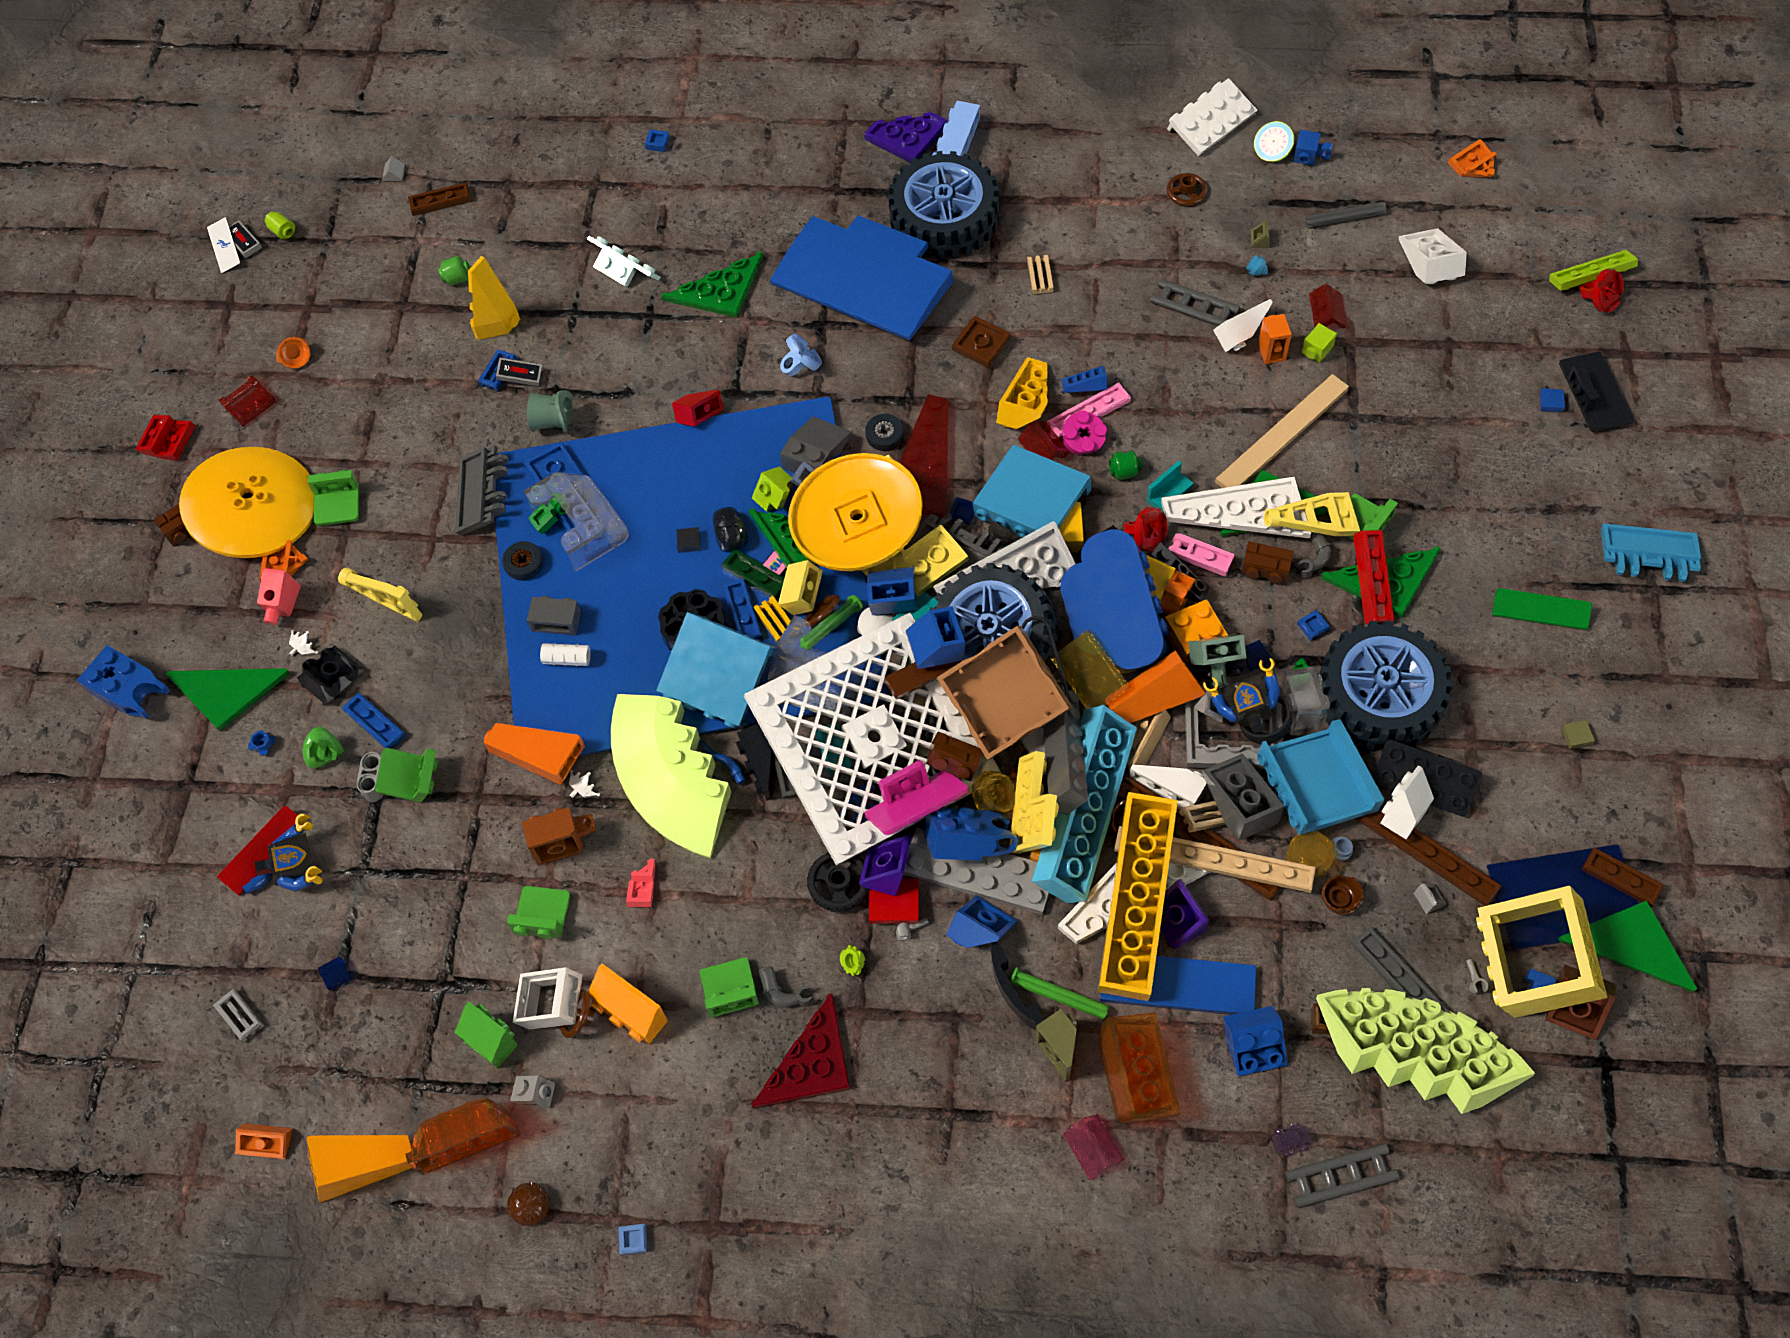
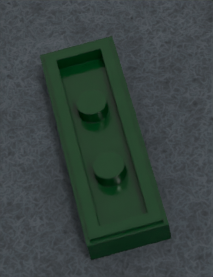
(754, 573)

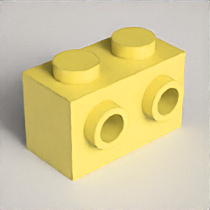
(800, 587)

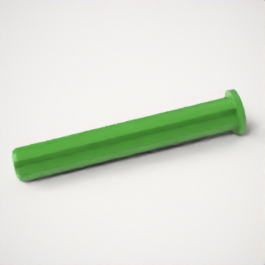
(852, 605)
(1059, 994)

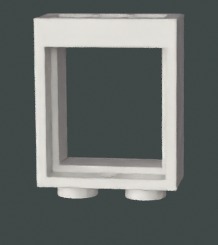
(565, 998)

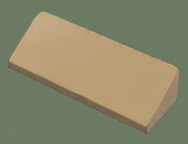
(1147, 737)

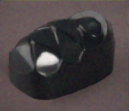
(729, 529)

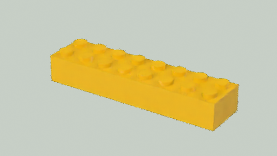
(1137, 897)

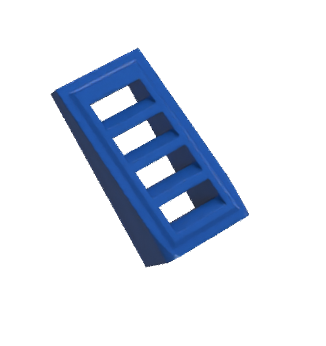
(1089, 380)

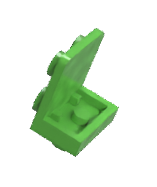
(335, 497)
(406, 774)
(540, 912)

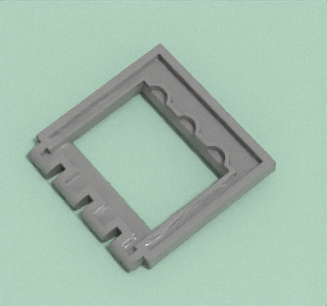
(1204, 757)

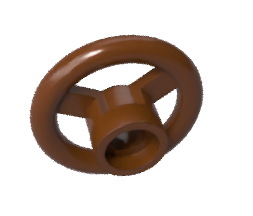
(1186, 187)
(823, 610)
(584, 1016)

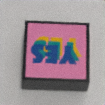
(775, 564)

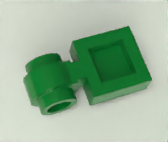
(545, 515)

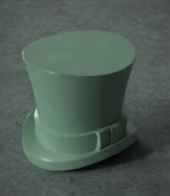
(549, 411)

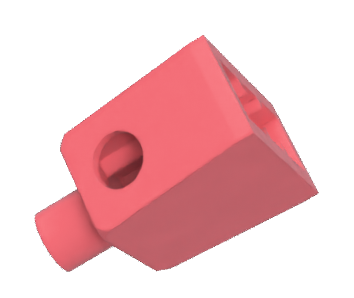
(277, 594)

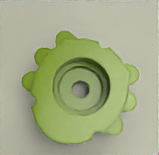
(852, 960)

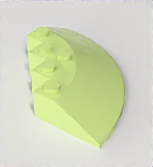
(665, 772)
(1421, 1045)

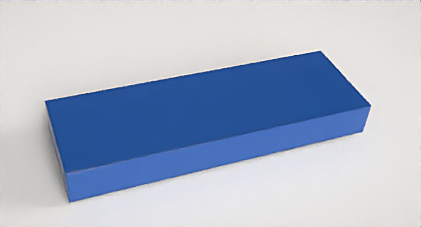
(742, 609)
(373, 721)

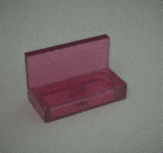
(1093, 1146)

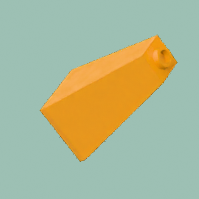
(355, 1161)

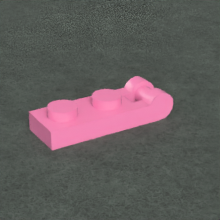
(1202, 554)

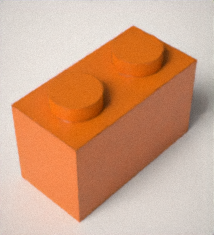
(1274, 338)

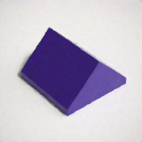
(885, 865)
(1181, 916)

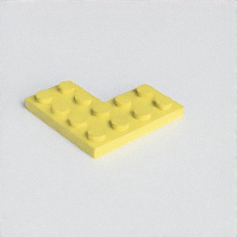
(931, 556)
(1032, 810)

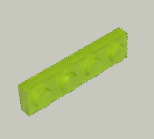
(1590, 270)

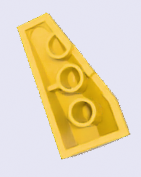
(491, 306)
(1025, 396)

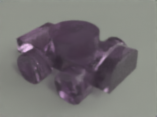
(1292, 1138)

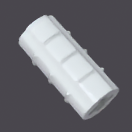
(565, 654)

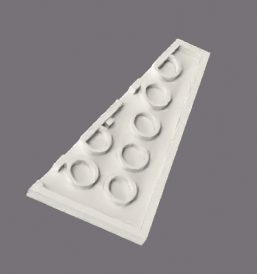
(1237, 507)
(1039, 555)
(1092, 915)

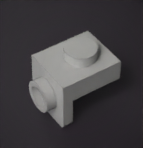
(532, 1091)

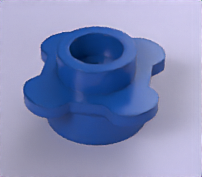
(259, 737)

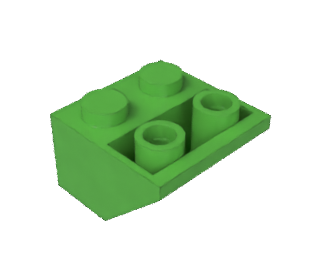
(485, 1034)

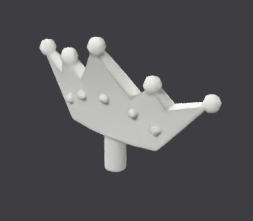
(300, 644)
(581, 786)

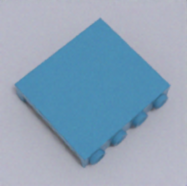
(1029, 492)
(714, 669)
(1320, 779)

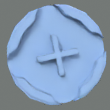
(800, 356)

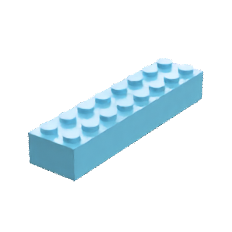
(1071, 860)

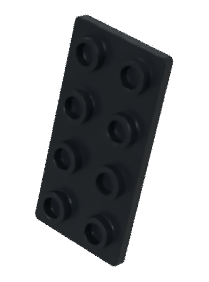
(1596, 391)
(1449, 781)

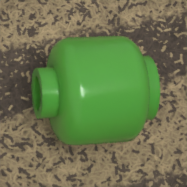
(454, 270)

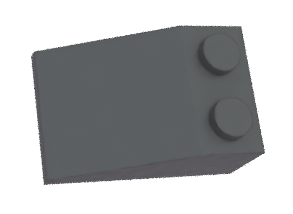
(814, 444)
(1243, 797)

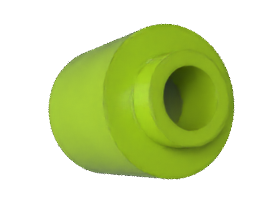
(279, 225)

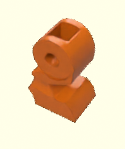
(1176, 591)

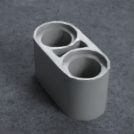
(368, 776)

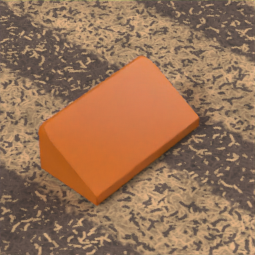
(263, 1140)

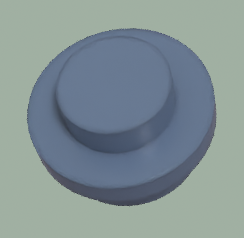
(1342, 848)

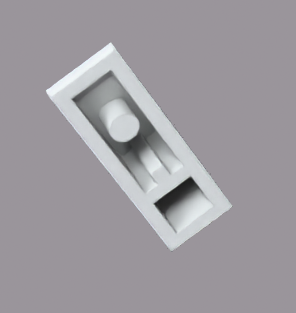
(1241, 327)
(1171, 783)

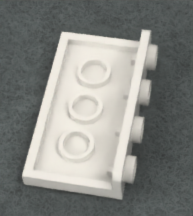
(1212, 116)

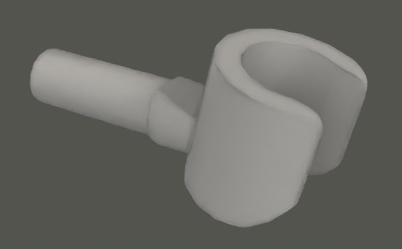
(903, 929)
(1475, 978)

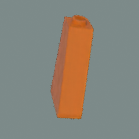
(1158, 689)
(536, 750)

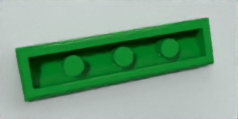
(1541, 608)

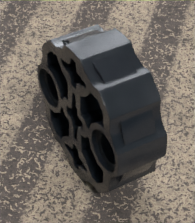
(672, 620)

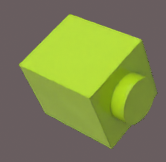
(1319, 343)

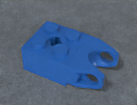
(120, 682)
(966, 834)

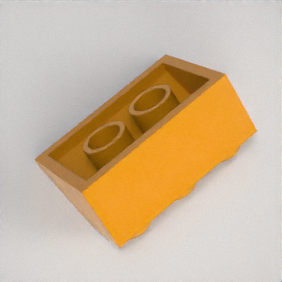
(626, 1005)

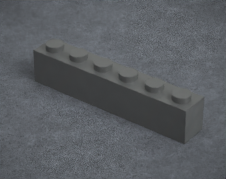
(1066, 758)

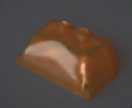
(1137, 1068)
(460, 1134)

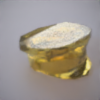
(993, 792)
(1312, 850)

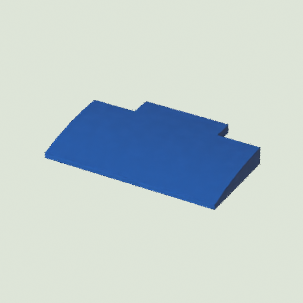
(865, 273)

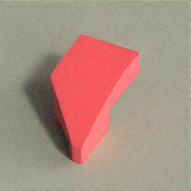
(642, 886)

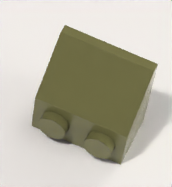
(1057, 1040)

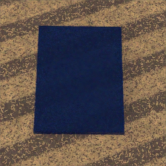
(1548, 873)

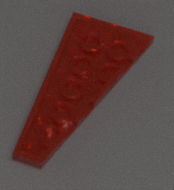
(928, 455)

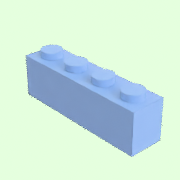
(959, 129)

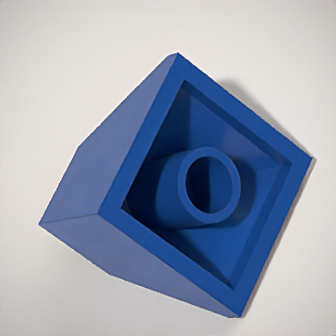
(979, 923)

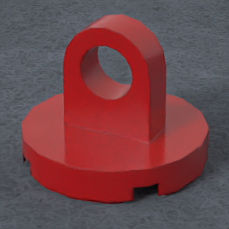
(1604, 290)
(1148, 528)

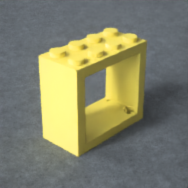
(1578, 991)

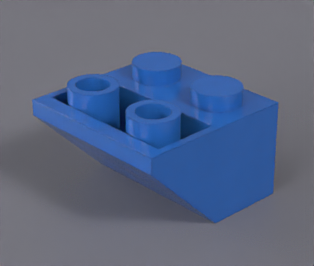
(892, 591)
(936, 638)
(1255, 1040)

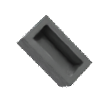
(554, 615)

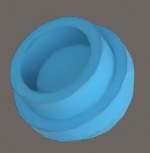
(1257, 266)

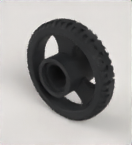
(840, 901)

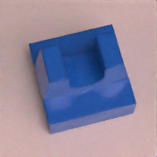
(1537, 979)

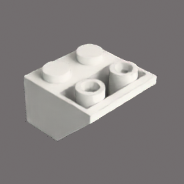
(1408, 804)

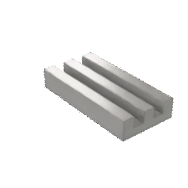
(250, 1030)

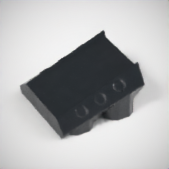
(329, 674)

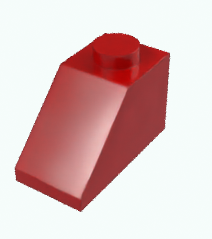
(697, 407)

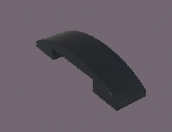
(1029, 1015)

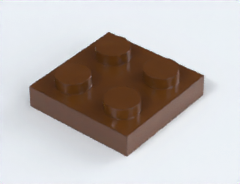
(981, 341)

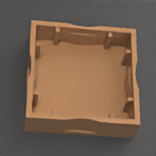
(1004, 692)

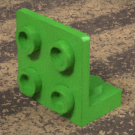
(1370, 515)
(728, 987)

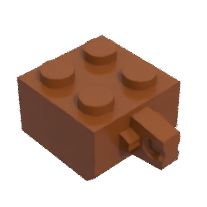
(556, 834)

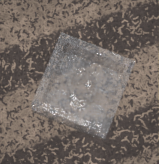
(1305, 698)

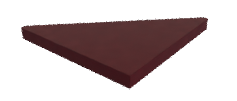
(812, 1064)

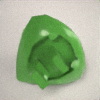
(320, 748)

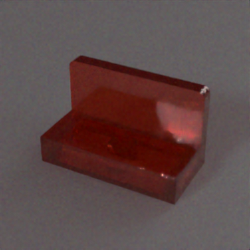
(1327, 306)
(1042, 440)

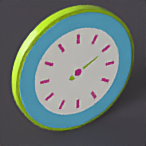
(1274, 141)

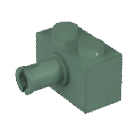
(1217, 652)

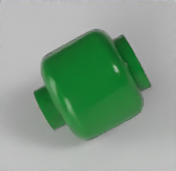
(1125, 465)

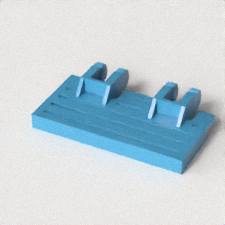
(1654, 547)

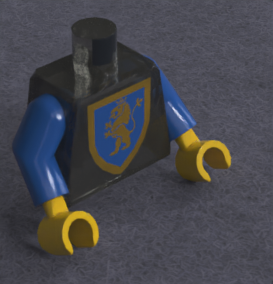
(1248, 700)
(291, 859)

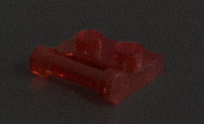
(251, 405)

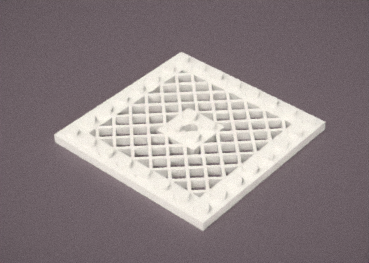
(765, 707)

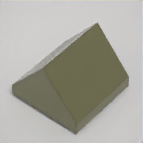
(1260, 235)

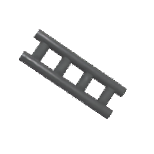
(1188, 293)
(1334, 1190)

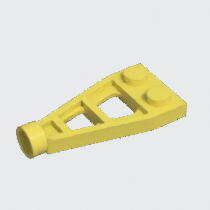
(1339, 508)
(388, 595)

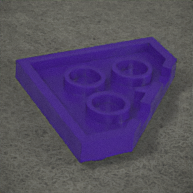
(907, 135)

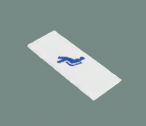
(223, 245)

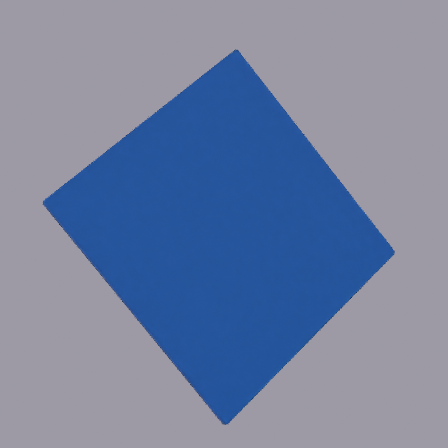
(656, 484)

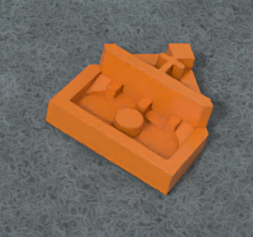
(1474, 161)
(287, 559)

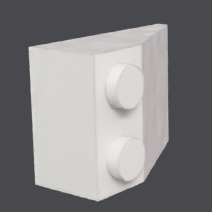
(1434, 256)

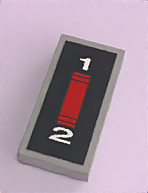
(244, 240)
(519, 372)

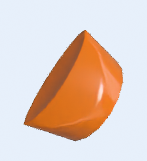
(293, 352)

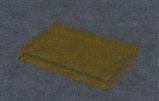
(1091, 671)

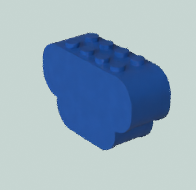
(1116, 601)

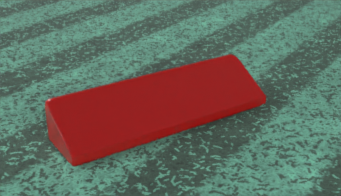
(1373, 576)
(242, 867)

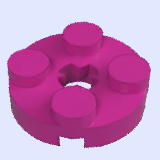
(1084, 421)

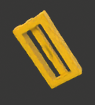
(766, 606)

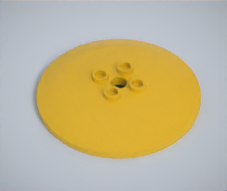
(850, 486)
(252, 526)

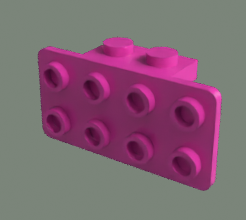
(911, 796)

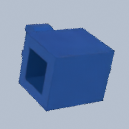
(1309, 146)

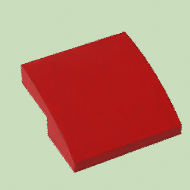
(165, 437)
(898, 908)

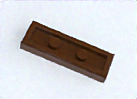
(439, 199)
(910, 678)
(1622, 877)

